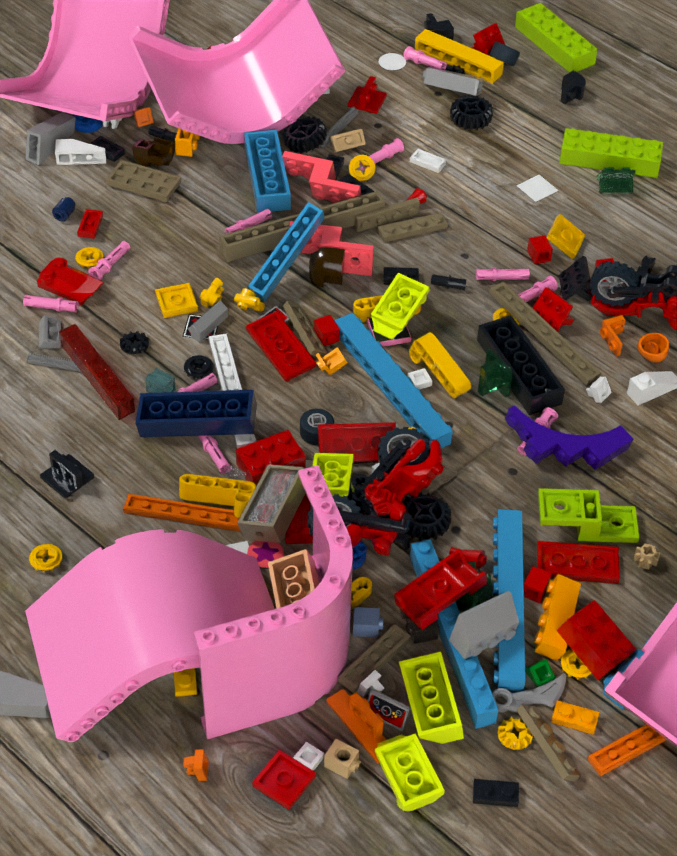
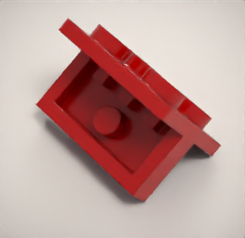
(486, 38)
(367, 97)
(553, 309)

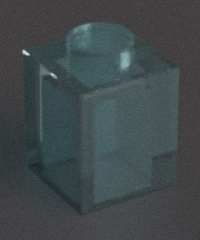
(160, 382)

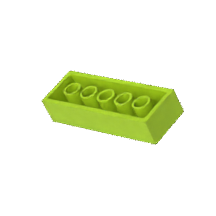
(556, 38)
(606, 150)

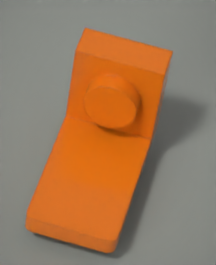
(609, 332)

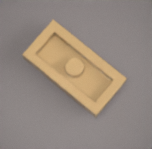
(347, 140)

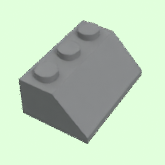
(485, 625)

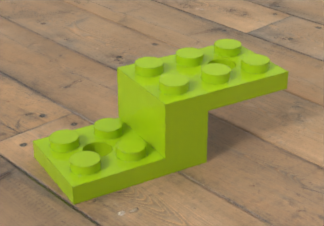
(591, 519)

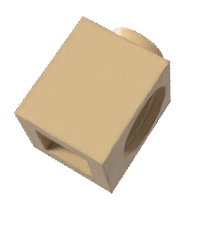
(338, 751)

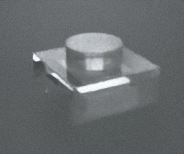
(234, 473)

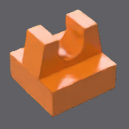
(143, 117)
(197, 765)

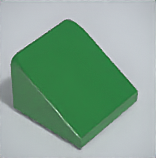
(540, 673)

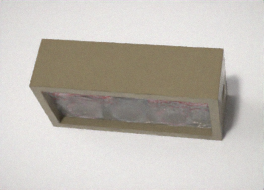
(272, 504)

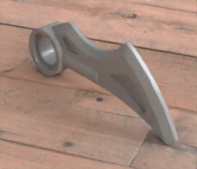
(544, 695)

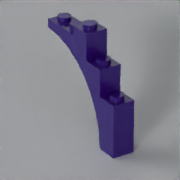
(567, 448)

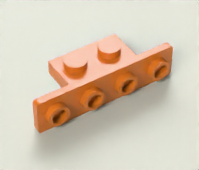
(359, 719)

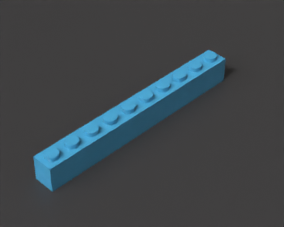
(392, 381)
(509, 575)
(467, 671)

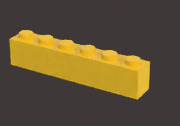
(457, 54)

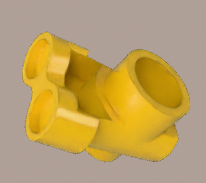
(212, 295)
(247, 299)

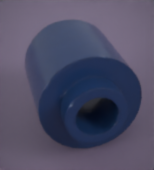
(63, 209)

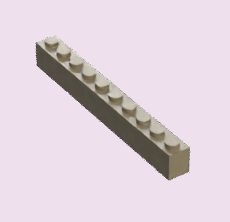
(268, 235)

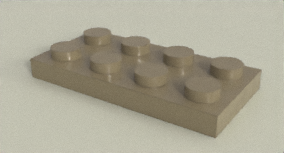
(143, 180)

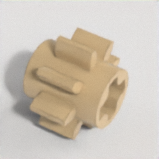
(646, 556)

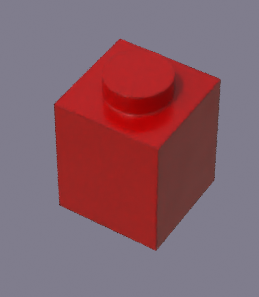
(539, 249)
(326, 330)
(536, 584)

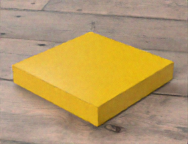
(566, 236)
(176, 300)

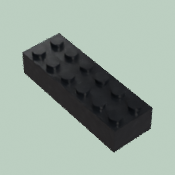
(531, 377)

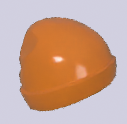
(653, 347)

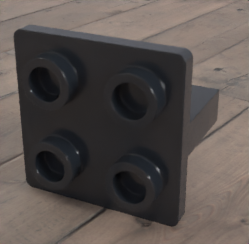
(576, 280)
(66, 474)

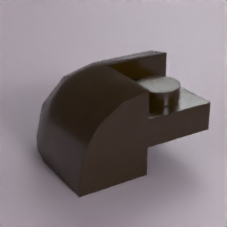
(157, 152)
(327, 266)

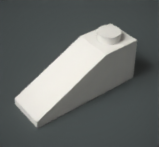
(77, 152)
(651, 385)

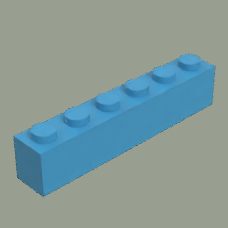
(286, 251)

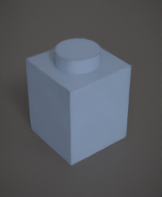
(367, 622)

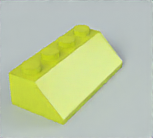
(431, 698)

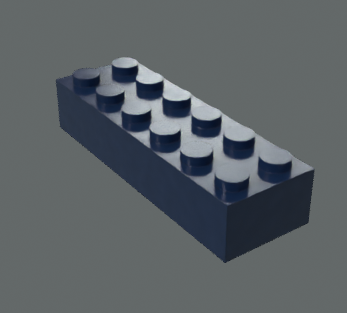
(196, 413)

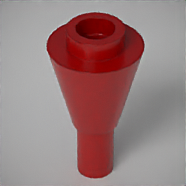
(419, 194)
(473, 556)

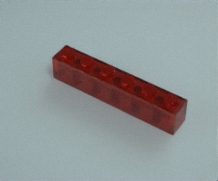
(97, 371)

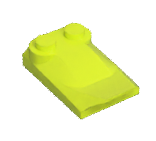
(398, 305)
(336, 470)
(409, 772)

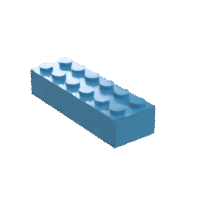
(267, 171)

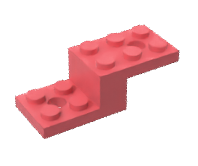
(321, 176)
(332, 237)

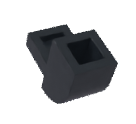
(442, 28)
(572, 87)

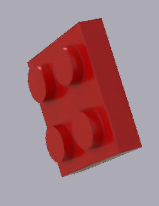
(284, 779)

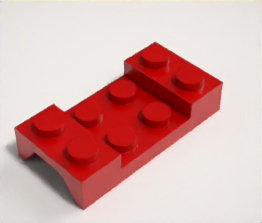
(439, 588)

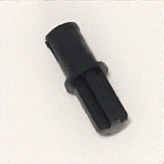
(162, 133)
(449, 282)

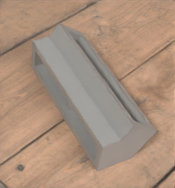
(208, 321)

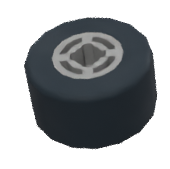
(504, 53)
(309, 424)

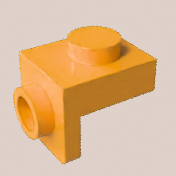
(332, 361)

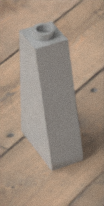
(453, 81)
(42, 137)
(22, 697)

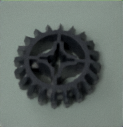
(471, 112)
(305, 134)
(424, 511)

